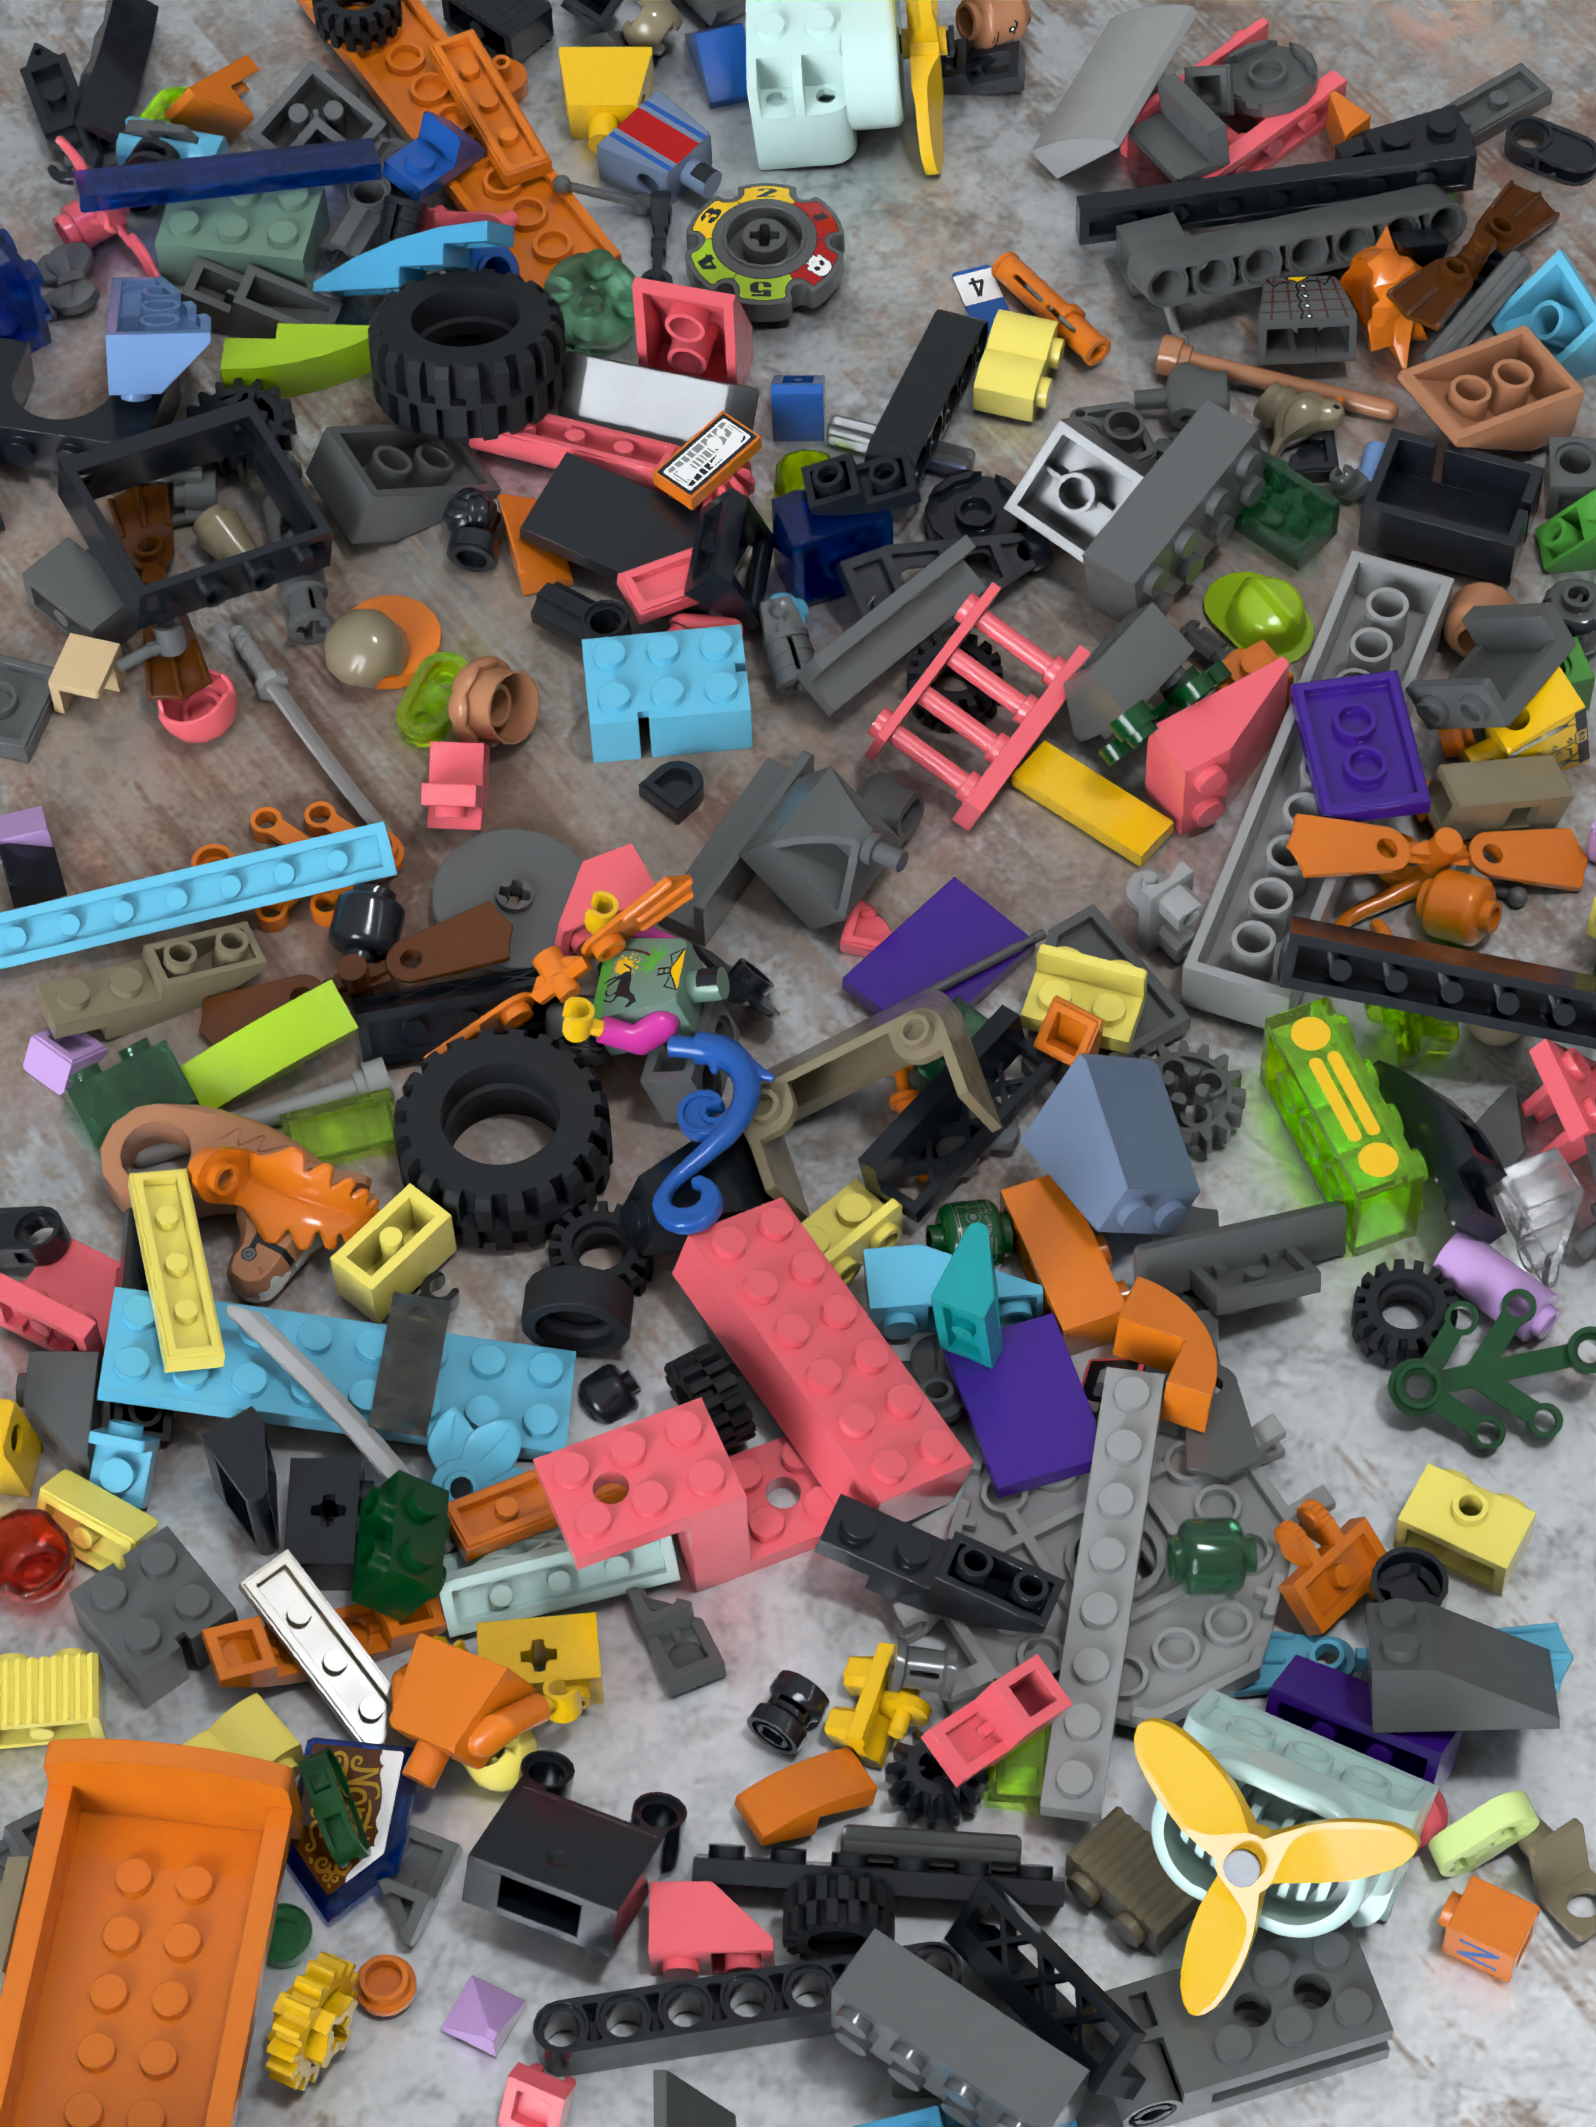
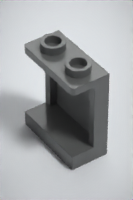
(1511, 661)

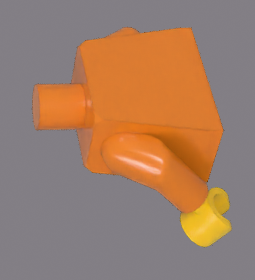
(467, 1707)

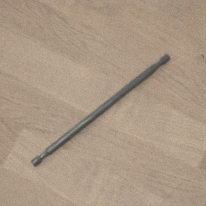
(981, 965)

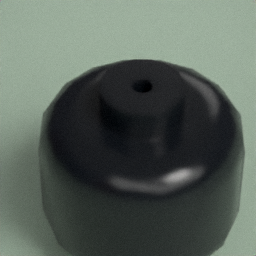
(609, 1394)

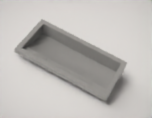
(1112, 86)

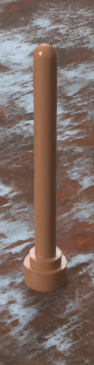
(1175, 352)

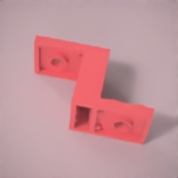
(684, 1489)

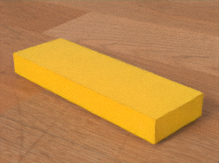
(1092, 803)

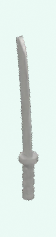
(273, 685)
(324, 1393)

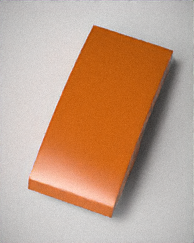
(796, 1797)

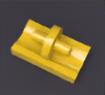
(878, 1713)

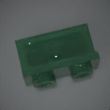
(1291, 515)
(141, 1079)

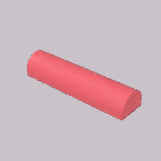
(610, 449)

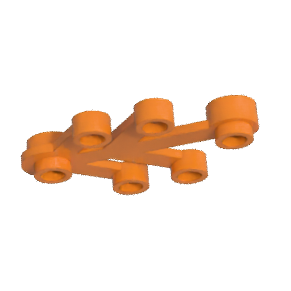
(284, 834)

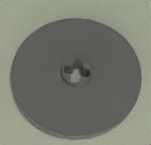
(506, 864)

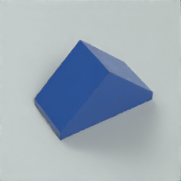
(720, 63)
(798, 407)

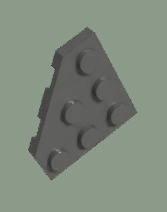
(1162, 1015)

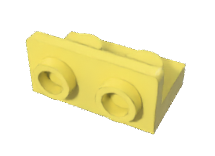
(1100, 986)
(853, 1223)

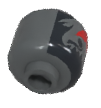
(1577, 607)

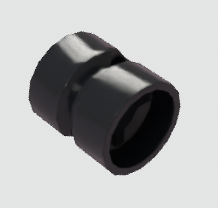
(1409, 1575)

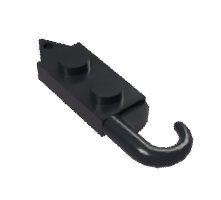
(54, 98)

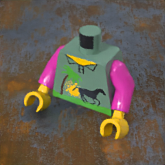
(644, 990)

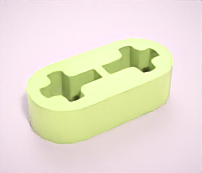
(1483, 1833)

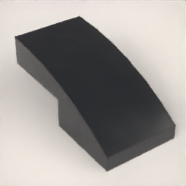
(983, 70)

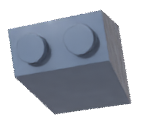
(1115, 1146)

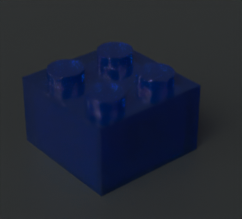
(812, 545)

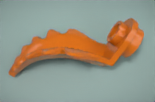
(282, 1194)

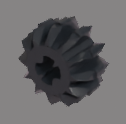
(927, 1798)

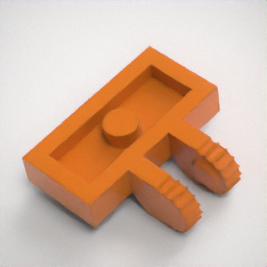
(1327, 1577)

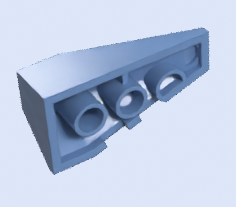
(150, 336)

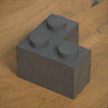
(316, 112)

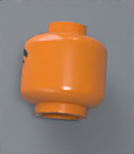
(1458, 907)

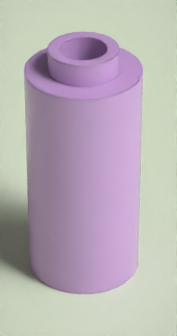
(1487, 1276)

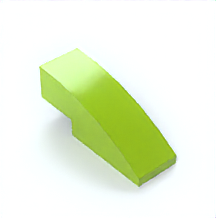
(299, 358)
(270, 1047)

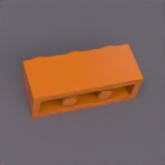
(1067, 1261)

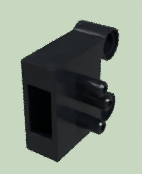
(569, 1863)

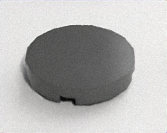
(1272, 78)

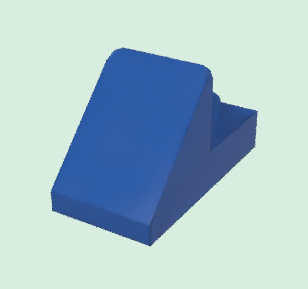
(432, 158)

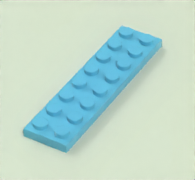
(475, 1374)

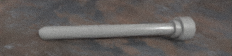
(369, 1078)

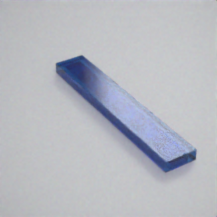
(226, 175)

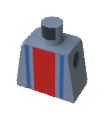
(659, 151)

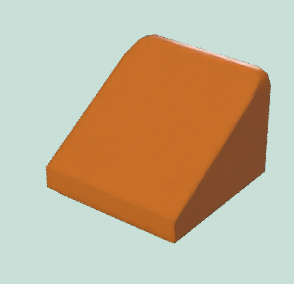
(1344, 119)
(1069, 1031)

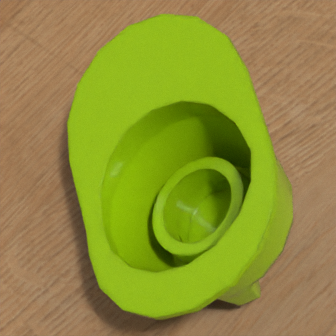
(1257, 608)

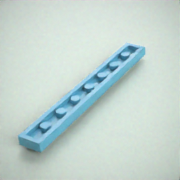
(195, 894)

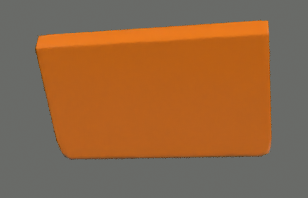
(532, 564)

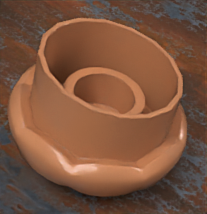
(492, 703)

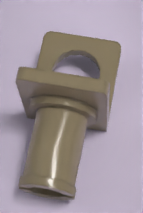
(1561, 1873)

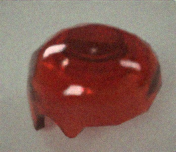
(33, 1556)

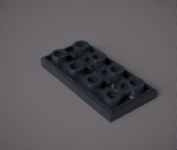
(610, 522)

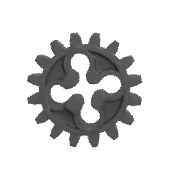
(1212, 1111)

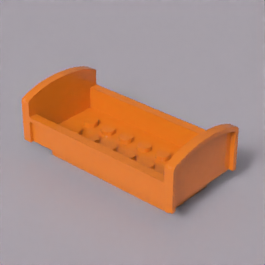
(143, 1935)

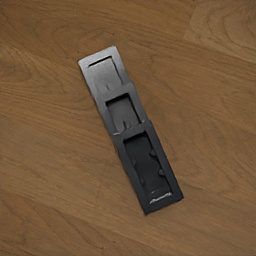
(115, 67)

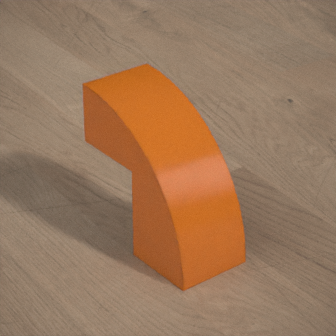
(1170, 1337)

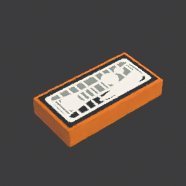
(707, 460)

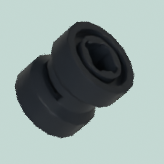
(788, 1712)

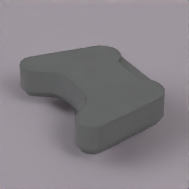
(1122, 427)

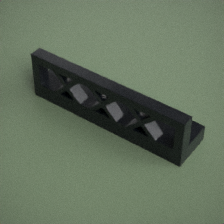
(420, 1018)
(937, 1114)
(1034, 1991)

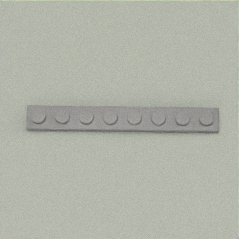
(1103, 1595)

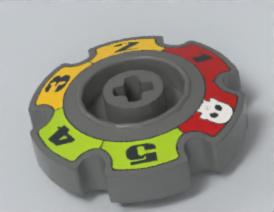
(766, 250)

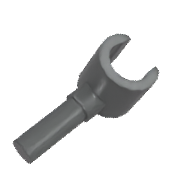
(169, 643)

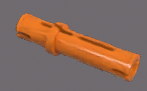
(1086, 339)

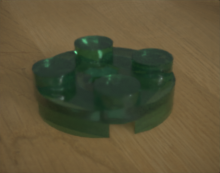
(600, 275)

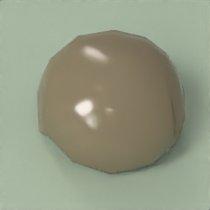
(365, 648)

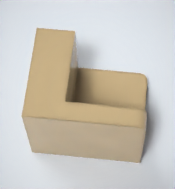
(85, 669)

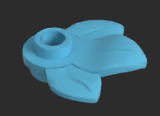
(479, 1455)

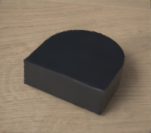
(674, 789)

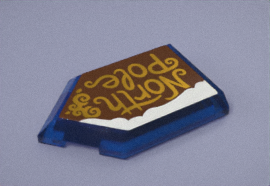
(385, 1807)

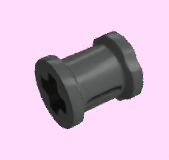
(922, 1669)

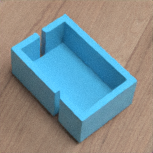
(680, 679)

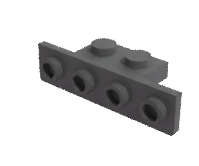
(1248, 1260)

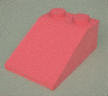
(692, 331)
(1214, 746)

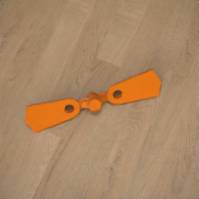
(1350, 849)
(561, 972)

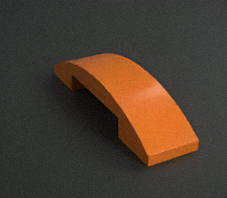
(251, 1656)

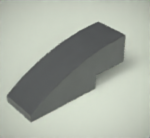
(254, 301)

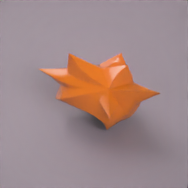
(1366, 284)

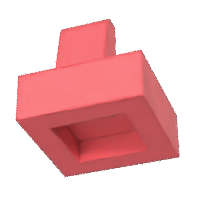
(535, 2098)

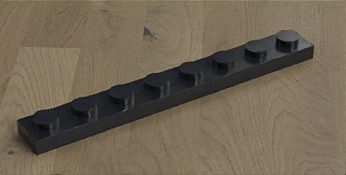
(1275, 191)

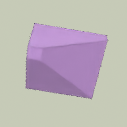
(483, 2015)

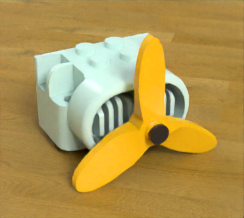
(839, 69)
(1272, 1832)

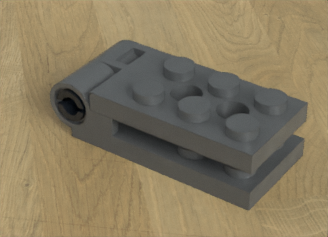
(1218, 2062)

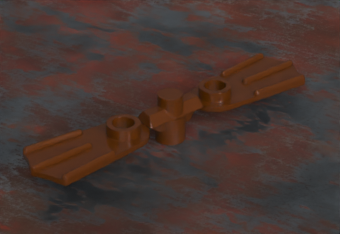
(1439, 287)
(145, 522)
(450, 947)

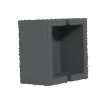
(146, 1609)

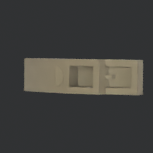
(151, 990)

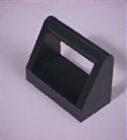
(714, 556)
(246, 1476)

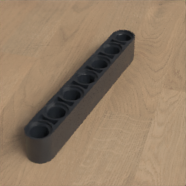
(714, 2000)

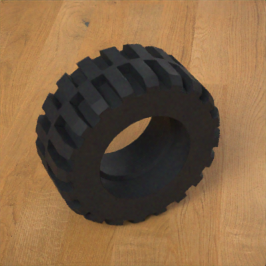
(468, 354)
(497, 1078)

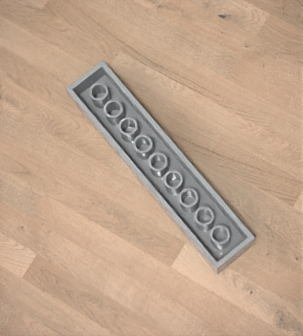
(1377, 622)

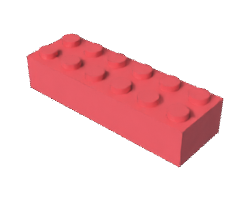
(821, 1363)

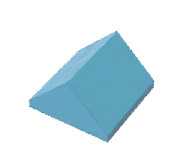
(1558, 312)

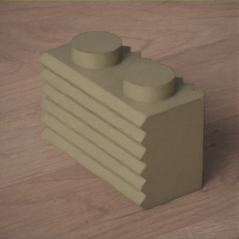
(1123, 1876)

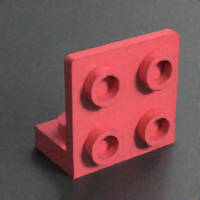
(63, 1302)

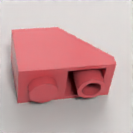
(615, 872)
(702, 1932)

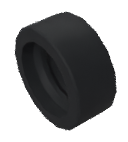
(577, 1310)

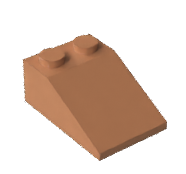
(1498, 393)

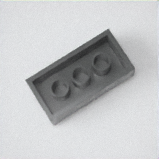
(1176, 514)
(952, 2042)

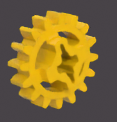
(312, 2021)

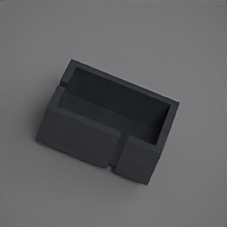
(1464, 524)

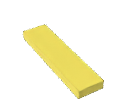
(176, 1270)

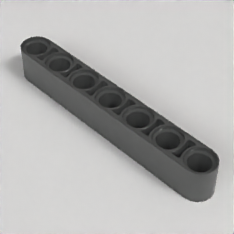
(1275, 245)

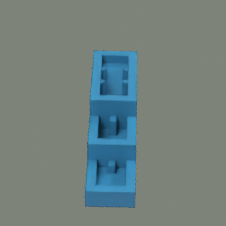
(412, 256)

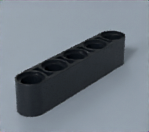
(930, 389)

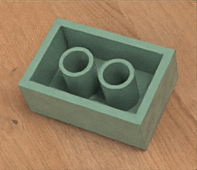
(260, 229)

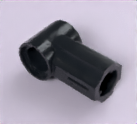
(578, 616)

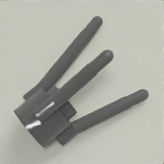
(193, 490)

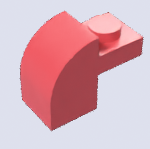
(457, 785)
(997, 1721)

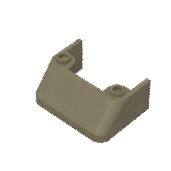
(900, 1036)

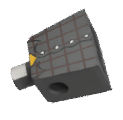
(1305, 321)

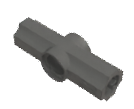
(359, 218)

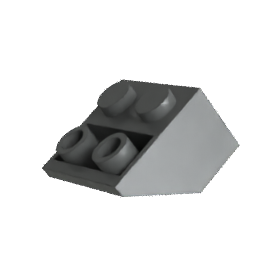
(1127, 666)

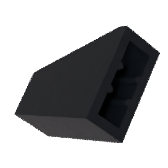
(732, 1172)

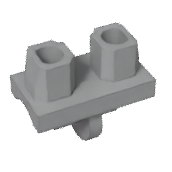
(1165, 910)

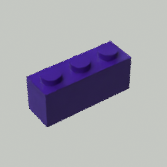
(1339, 1710)

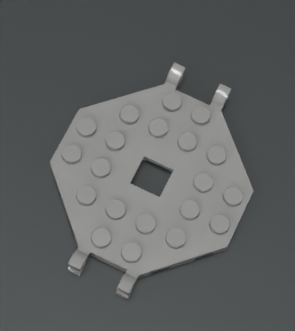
(1175, 1640)

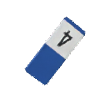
(980, 293)

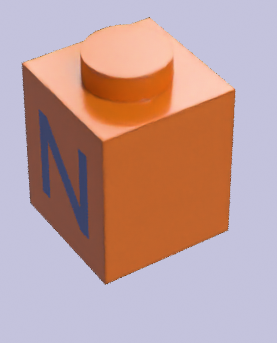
(1488, 1927)

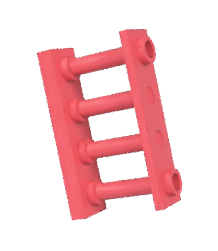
(1273, 136)
(1001, 751)

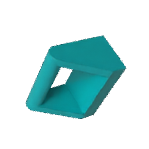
(968, 1300)

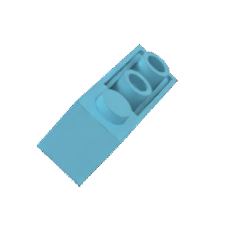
(901, 1287)

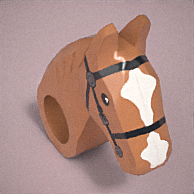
(256, 1267)

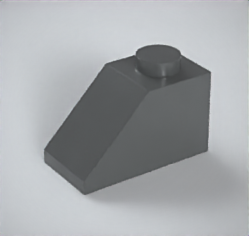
(63, 1403)

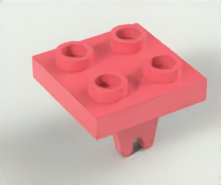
(1566, 1090)

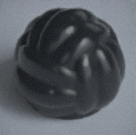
(472, 509)

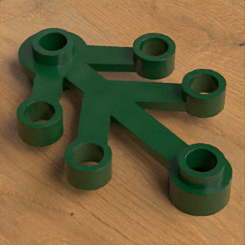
(1138, 723)
(1486, 1373)

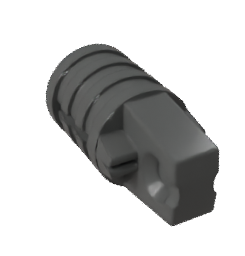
(785, 643)

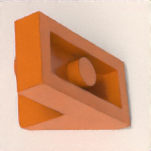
(216, 101)

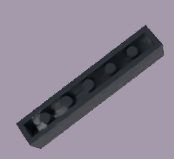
(1438, 981)

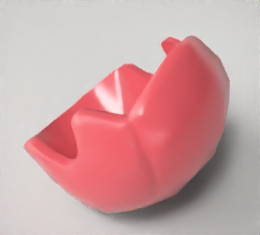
(203, 714)

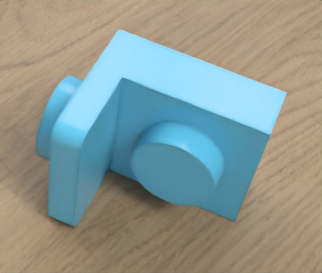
(124, 1461)

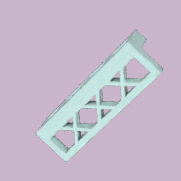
(542, 1578)

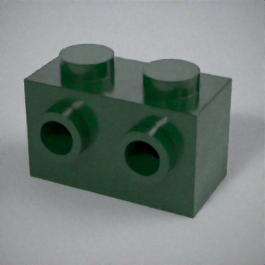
(401, 1546)

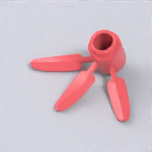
(97, 226)

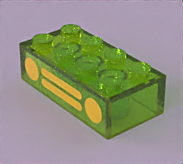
(1342, 1124)

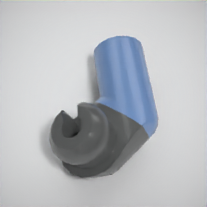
(1356, 482)

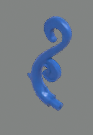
(713, 1133)

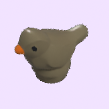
(1296, 415)

